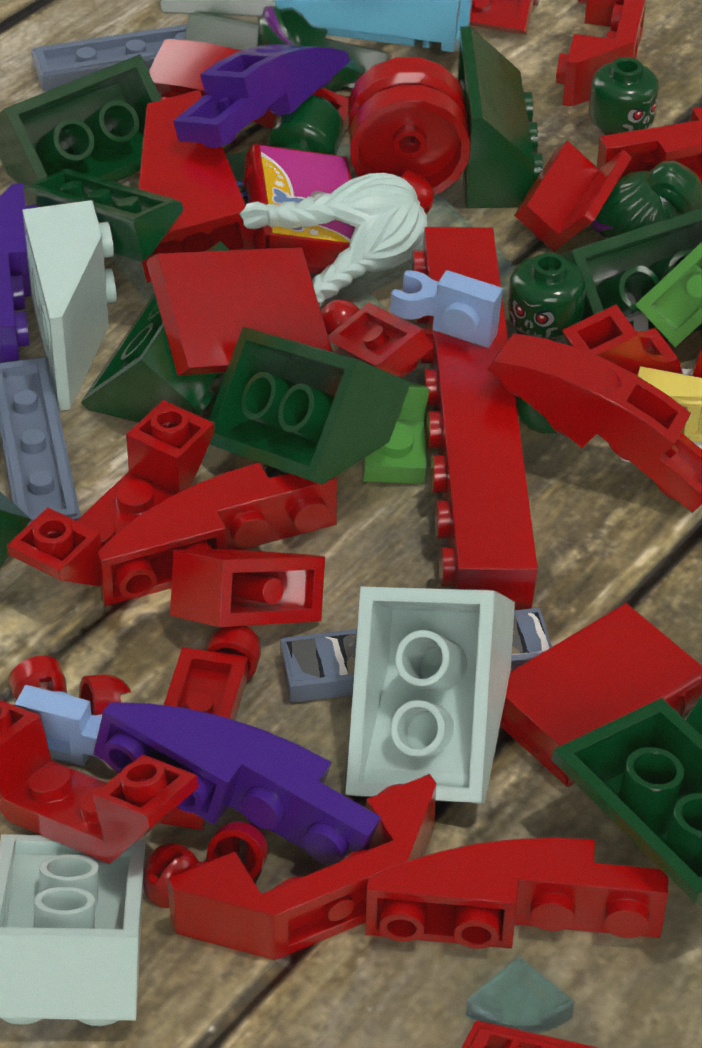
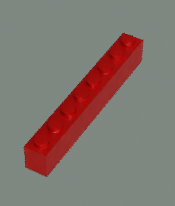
(476, 437)

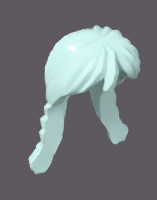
(385, 221)

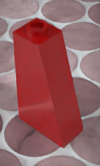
(195, 177)

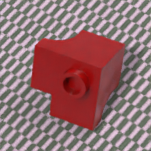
(615, 339)

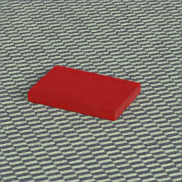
(216, 293)

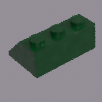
(500, 125)
(80, 126)
(635, 263)
(144, 372)
(303, 407)
(649, 783)

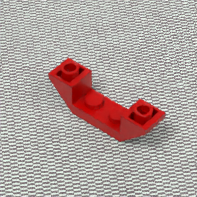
(592, 52)
(162, 461)
(76, 807)
(225, 908)

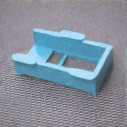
(389, 20)

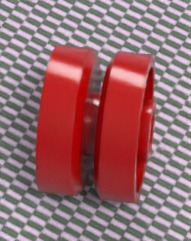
(410, 119)

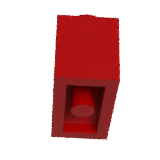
(246, 587)

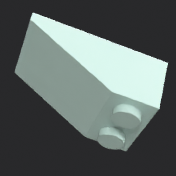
(69, 289)
(428, 689)
(68, 932)

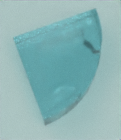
(521, 1000)

